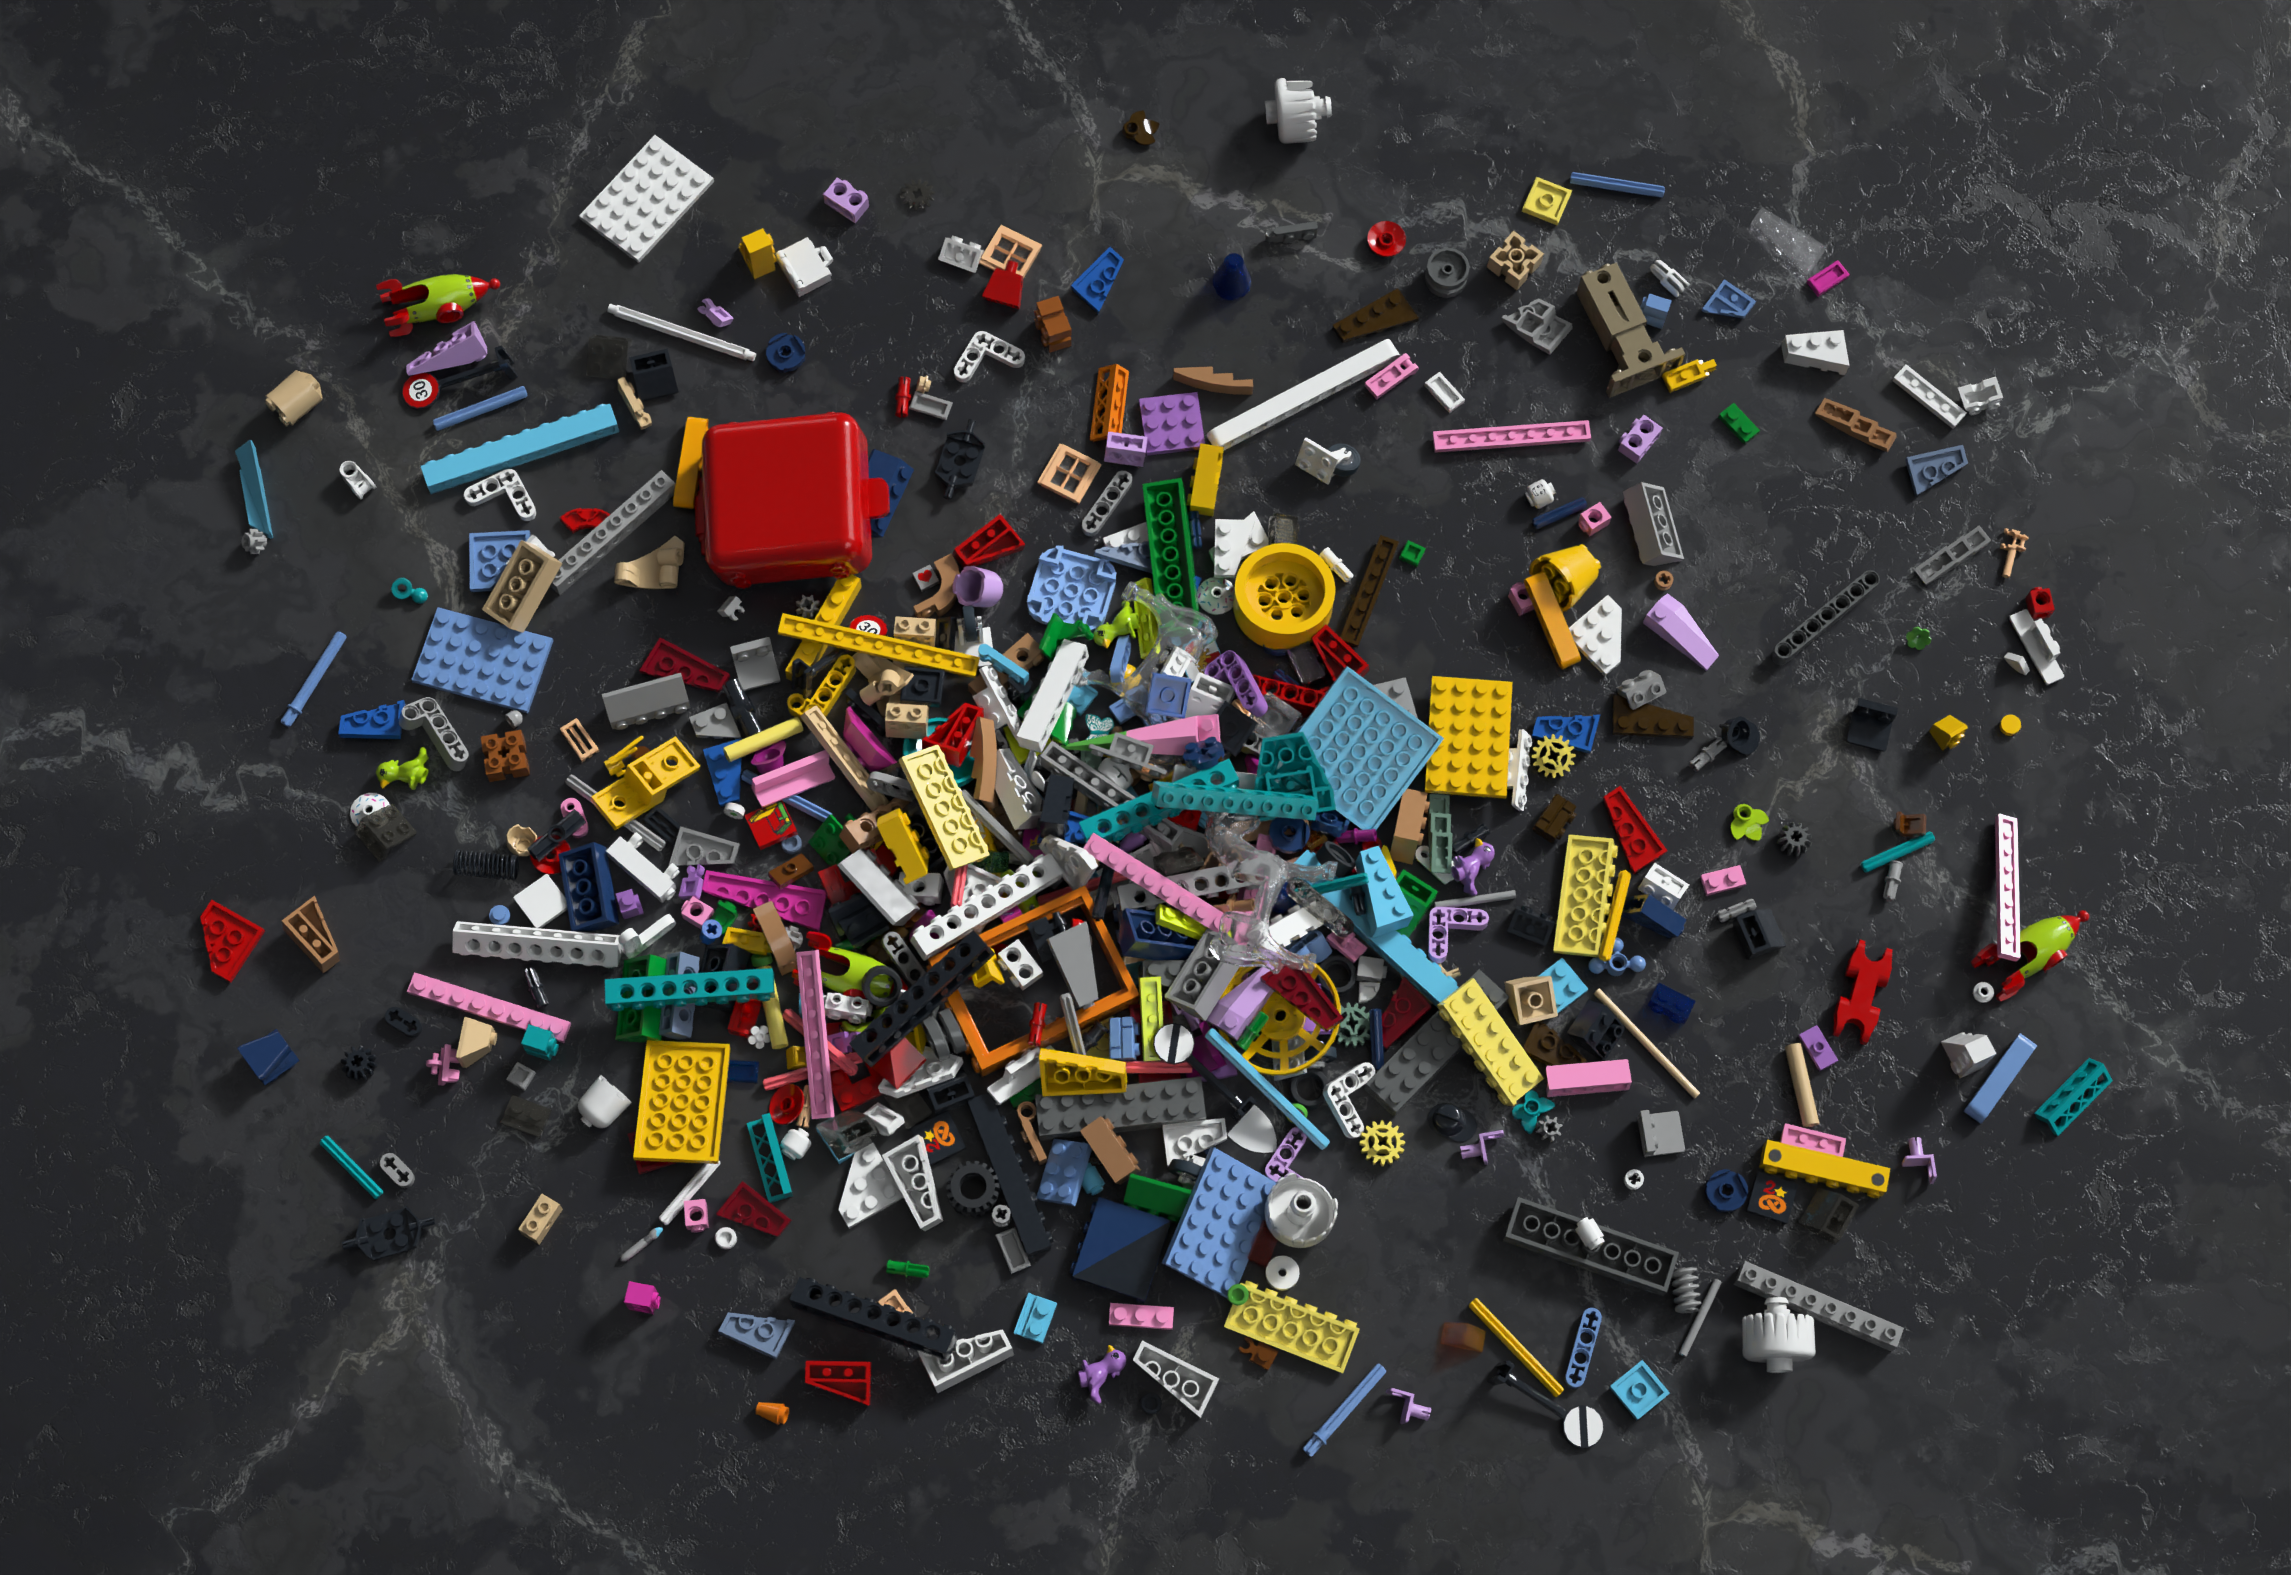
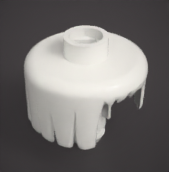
(1296, 111)
(1299, 1211)
(1779, 1338)

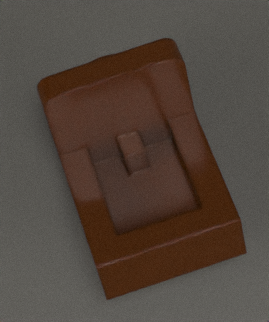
(1910, 824)

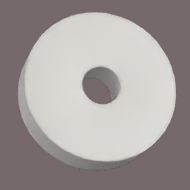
(1277, 1281)

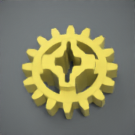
(1562, 752)
(1388, 1148)

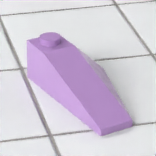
(462, 349)
(1678, 628)
(1241, 1005)

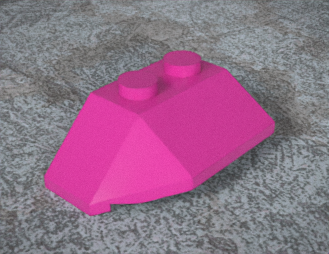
(865, 744)

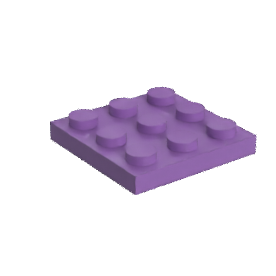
(1172, 423)

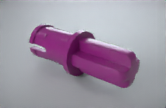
(1357, 836)

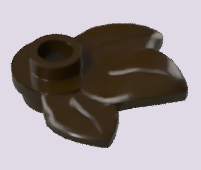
(1143, 128)

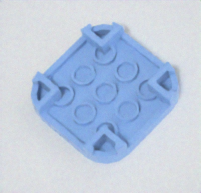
(1071, 587)

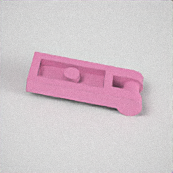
(1391, 376)

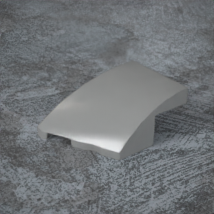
(1539, 325)

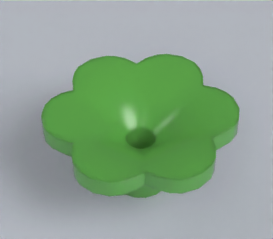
(1918, 638)

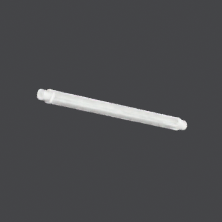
(678, 331)

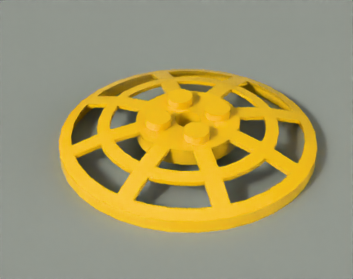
(1285, 1029)

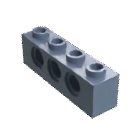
(678, 1021)

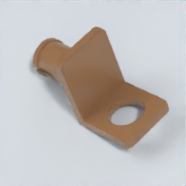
(1234, 905)

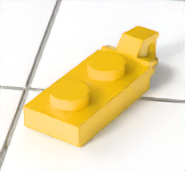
(1688, 374)

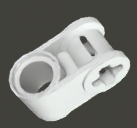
(358, 481)

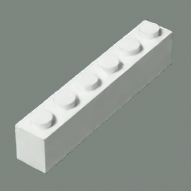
(1052, 696)

